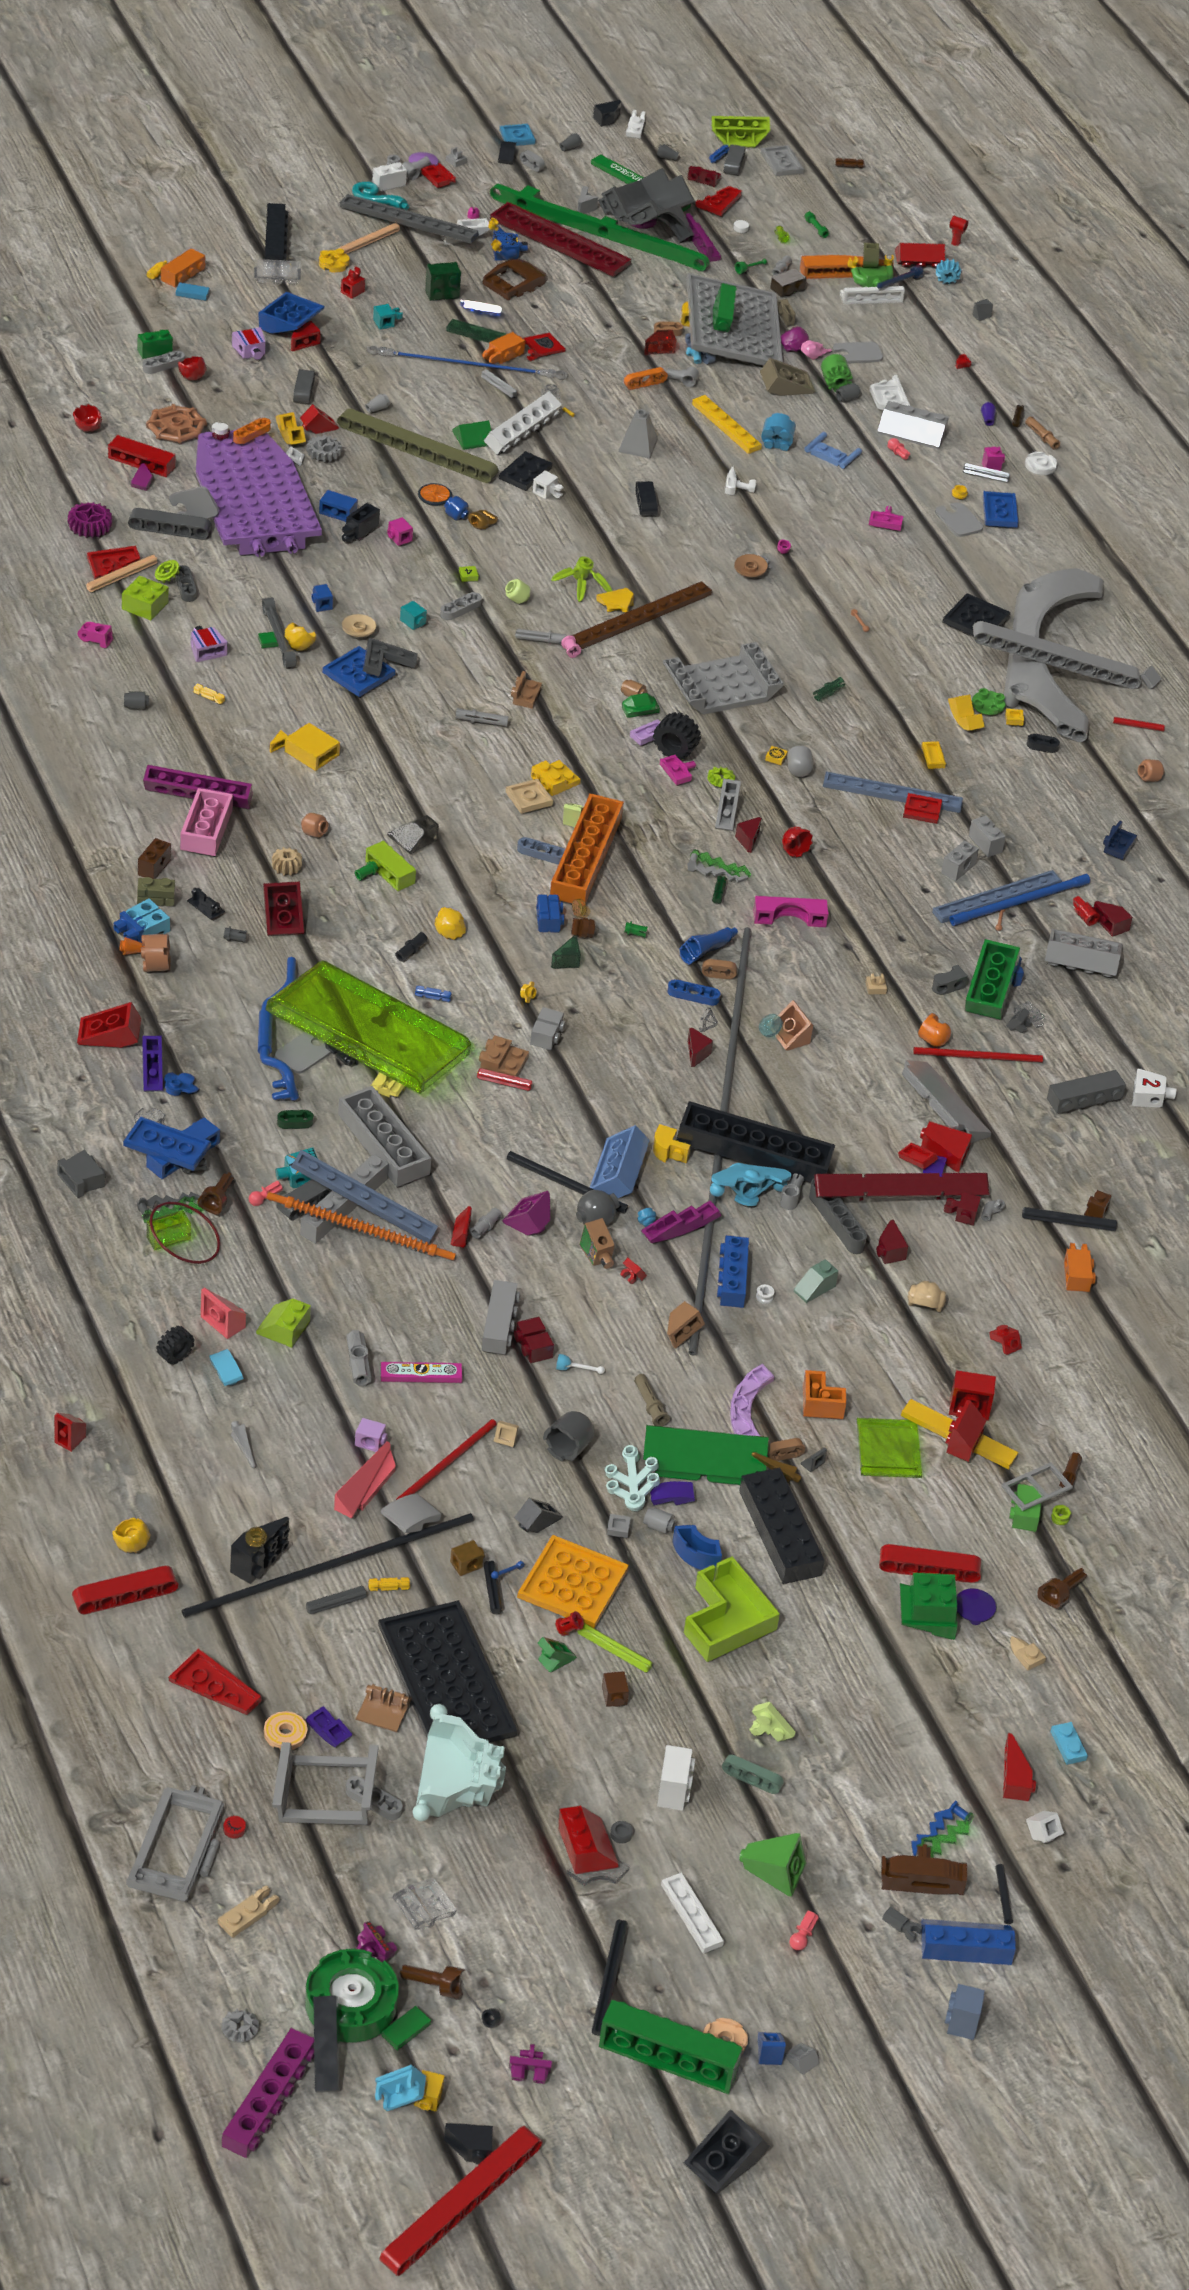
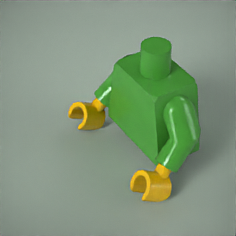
(871, 275)

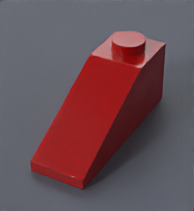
(1017, 1772)

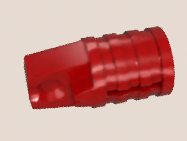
(1085, 911)

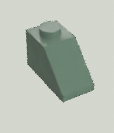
(817, 1281)

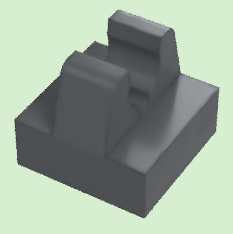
(1019, 1021)

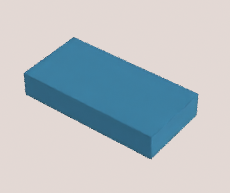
(192, 291)

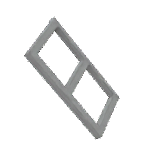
(1029, 1476)

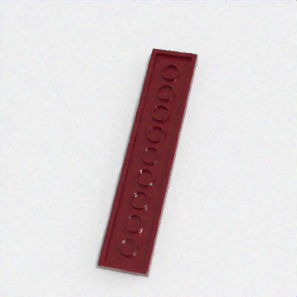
(561, 239)

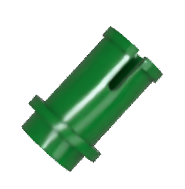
(368, 869)
(635, 929)

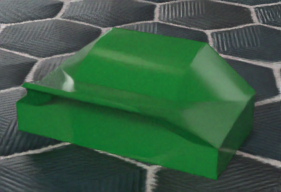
(640, 705)

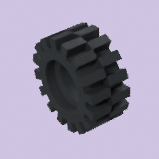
(175, 1345)

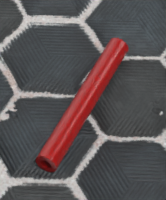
(1140, 724)

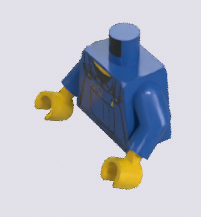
(505, 245)

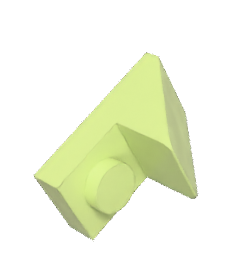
(571, 814)

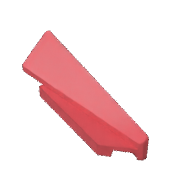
(365, 1482)

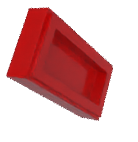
(917, 1155)

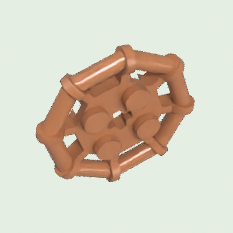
(176, 423)

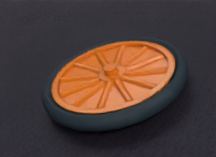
(434, 494)

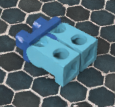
(142, 921)

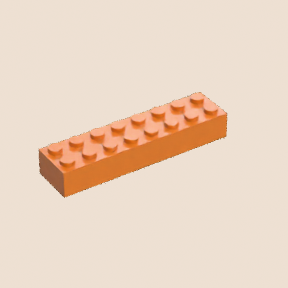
(587, 848)

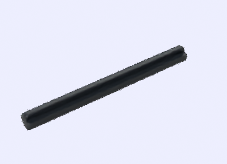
(609, 1975)

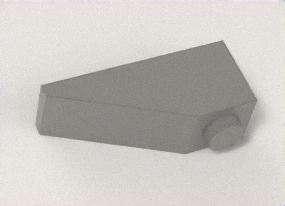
(728, 804)

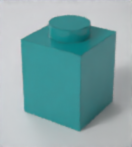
(413, 615)

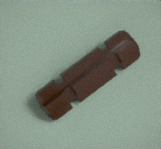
(849, 162)

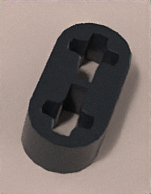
(1043, 743)

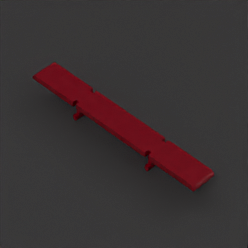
(901, 1185)

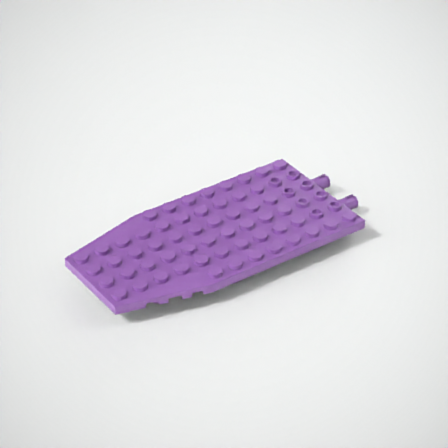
(256, 494)

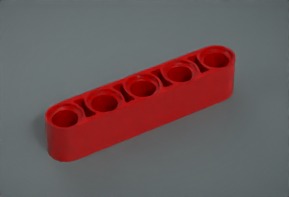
(919, 1560)
(125, 1589)

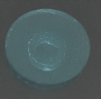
(770, 1025)

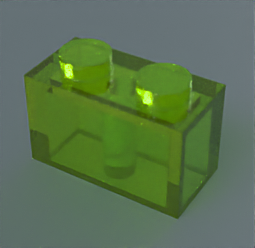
(169, 1229)

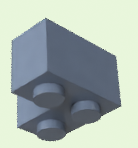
(964, 2011)

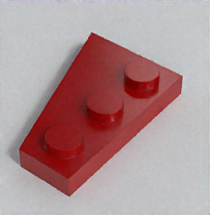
(720, 201)

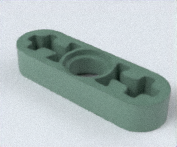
(763, 1778)

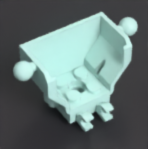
(456, 1767)

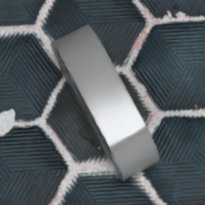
(532, 160)

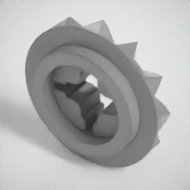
(246, 2032)

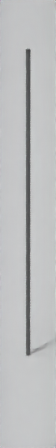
(724, 1107)

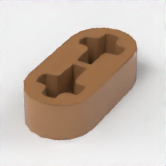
(675, 326)
(719, 969)
(785, 1449)

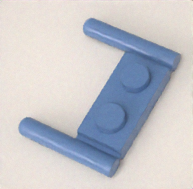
(830, 454)

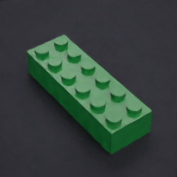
(670, 2046)

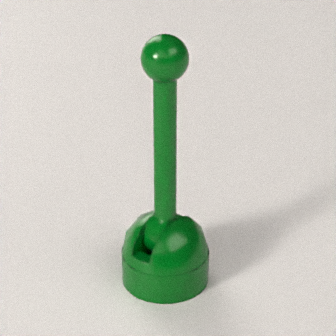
(741, 267)

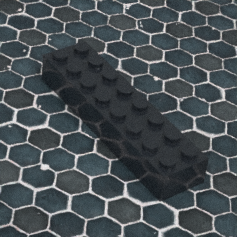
(753, 1142)

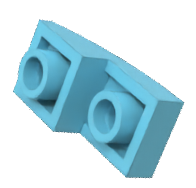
(226, 1367)

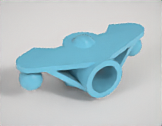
(748, 1181)

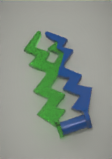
(961, 1828)

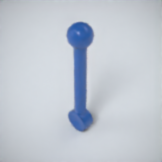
(519, 1565)

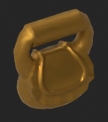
(482, 519)

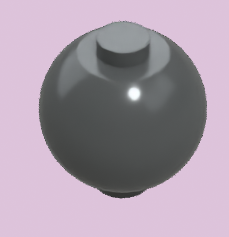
(597, 1205)

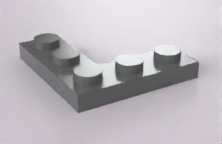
(377, 650)

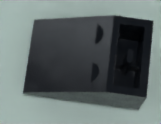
(250, 1561)

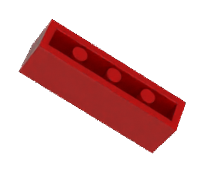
(136, 453)

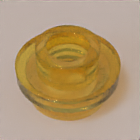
(256, 1537)

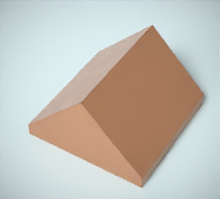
(796, 1027)

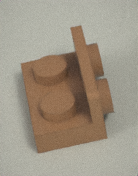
(525, 692)

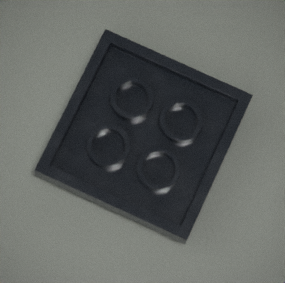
(972, 610)

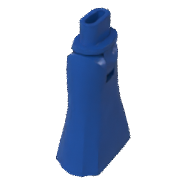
(699, 945)

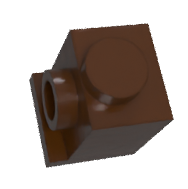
(1098, 1205)

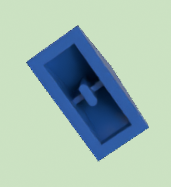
(770, 2048)

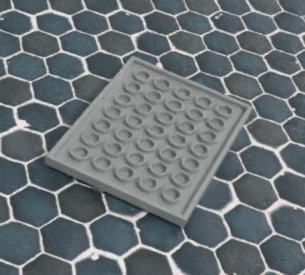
(754, 328)

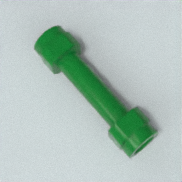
(822, 230)

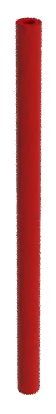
(978, 1054)
(449, 1459)

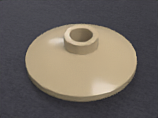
(359, 625)

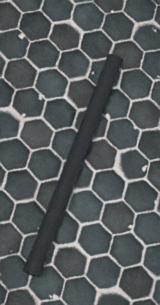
(555, 1176)

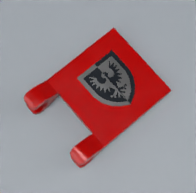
(542, 345)

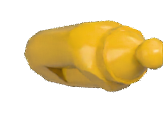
(155, 271)

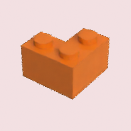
(822, 1400)

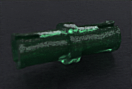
(829, 688)

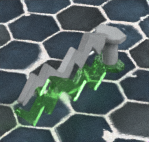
(724, 869)

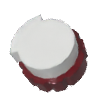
(220, 431)

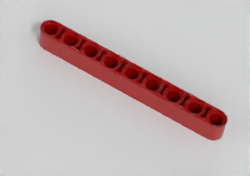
(460, 2201)

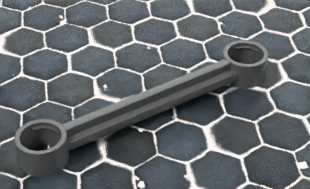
(288, 655)

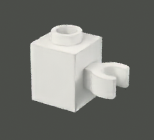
(546, 485)

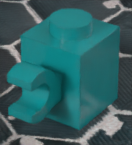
(385, 316)

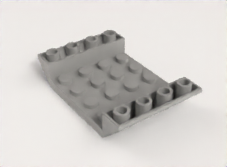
(726, 681)

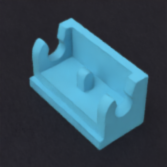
(400, 2087)

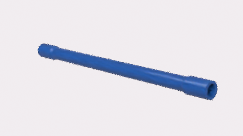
(1020, 899)

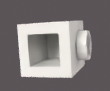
(1045, 1826)

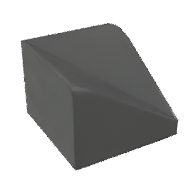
(982, 309)

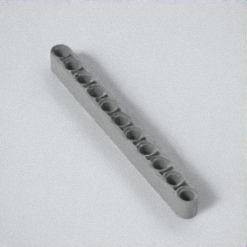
(1056, 655)

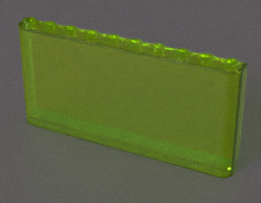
(370, 1026)

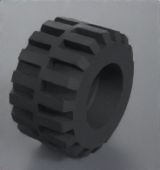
(673, 726)

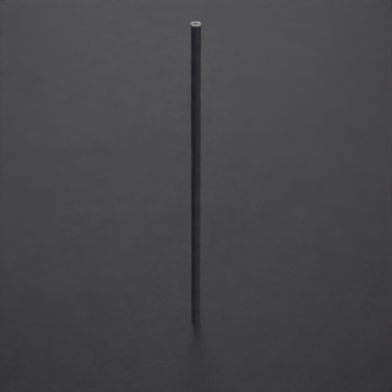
(327, 1565)

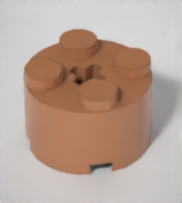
(156, 952)

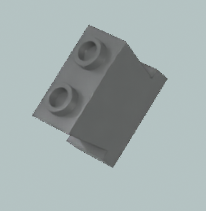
(81, 1173)

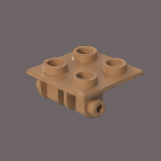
(383, 1708)

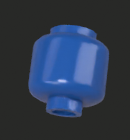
(456, 508)

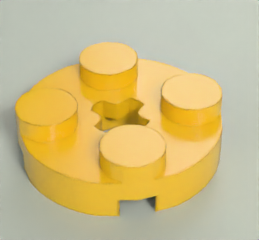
(334, 260)

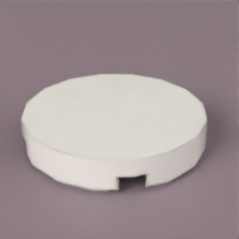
(1040, 463)

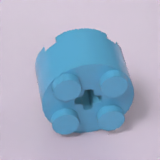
(778, 432)

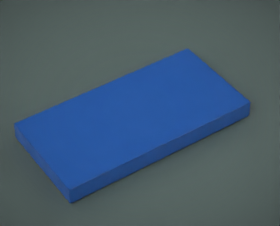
(167, 1143)

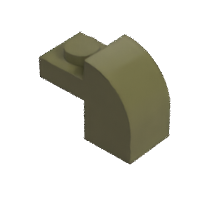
(871, 255)

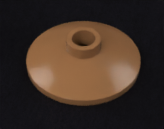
(750, 565)

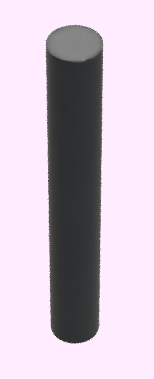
(1004, 1895)

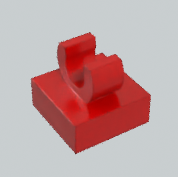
(634, 1270)

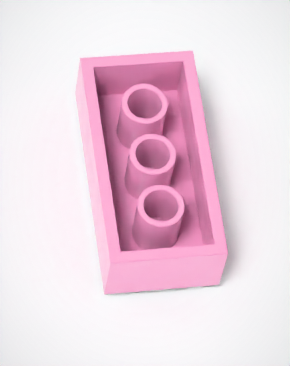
(206, 822)

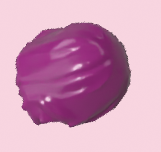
(794, 338)

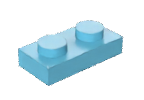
(1068, 1743)

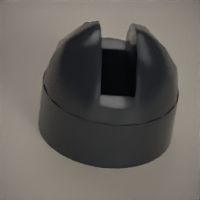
(487, 2020)

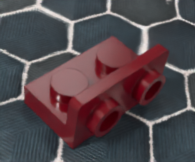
(703, 176)

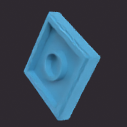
(517, 133)

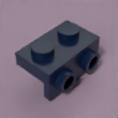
(1119, 841)

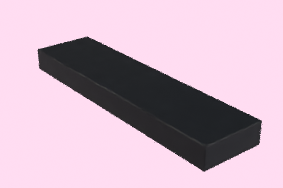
(326, 2044)

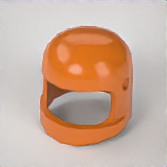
(934, 1032)

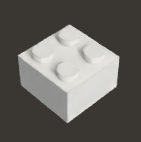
(676, 1778)

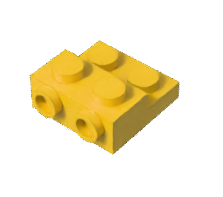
(554, 776)

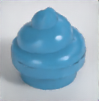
(646, 1216)

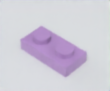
(644, 733)

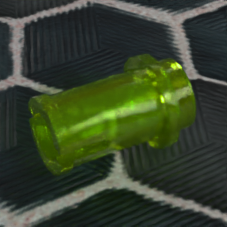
(783, 236)

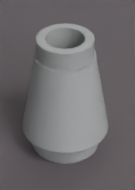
(378, 403)

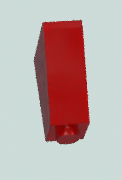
(946, 1143)

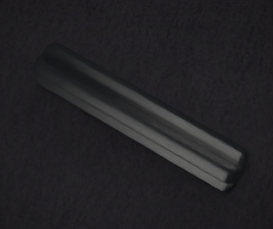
(492, 1588)

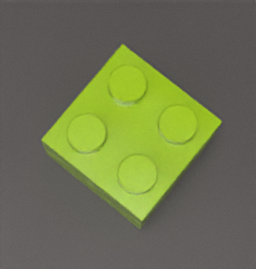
(145, 597)

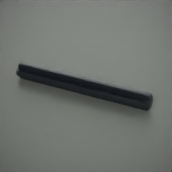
(1069, 1219)

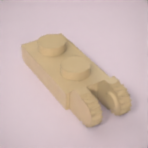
(247, 1912)

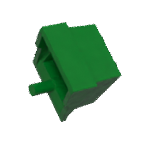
(930, 1604)

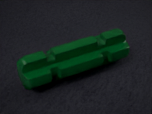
(719, 889)

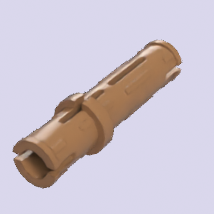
(1046, 436)

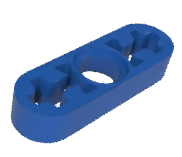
(686, 995)

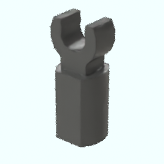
(901, 1923)

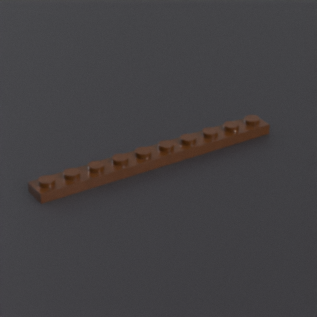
(642, 614)

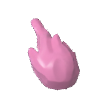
(813, 349)

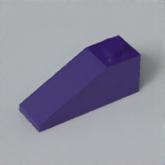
(152, 1063)

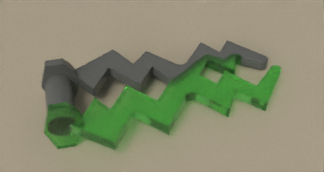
(143, 1203)

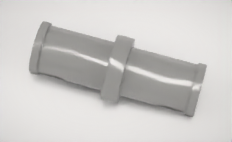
(782, 265)
(485, 1223)

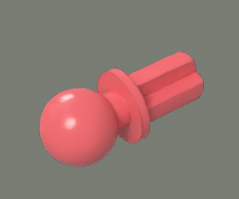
(898, 448)
(257, 1198)
(798, 1940)

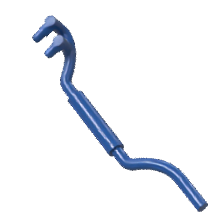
(265, 1044)

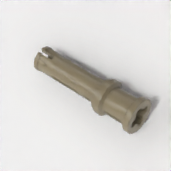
(653, 1406)

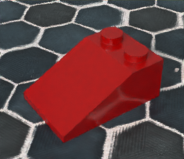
(111, 1027)

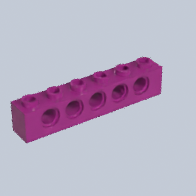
(186, 784)
(244, 2141)

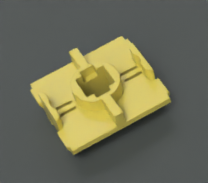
(387, 1088)

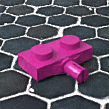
(886, 519)
(677, 769)

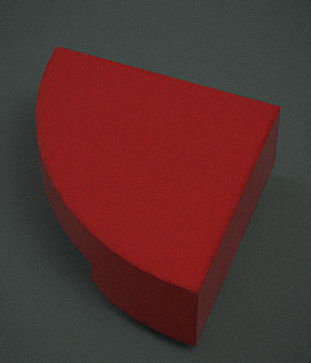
(963, 362)

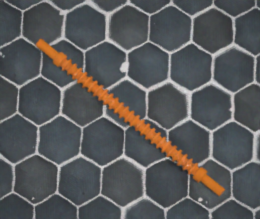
(431, 1249)

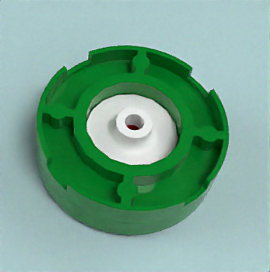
(364, 1990)

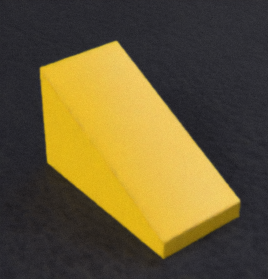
(278, 741)

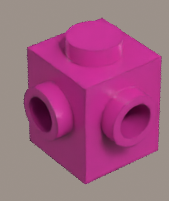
(993, 458)
(400, 531)

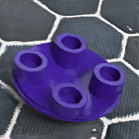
(975, 1605)

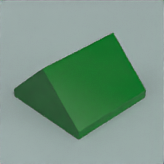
(472, 434)

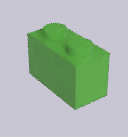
(1028, 1518)

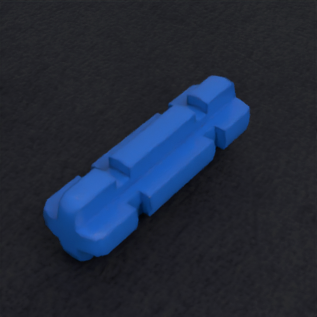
(719, 153)
(433, 993)

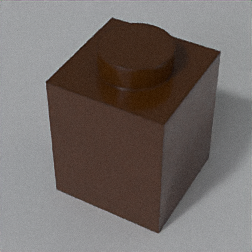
(615, 1689)

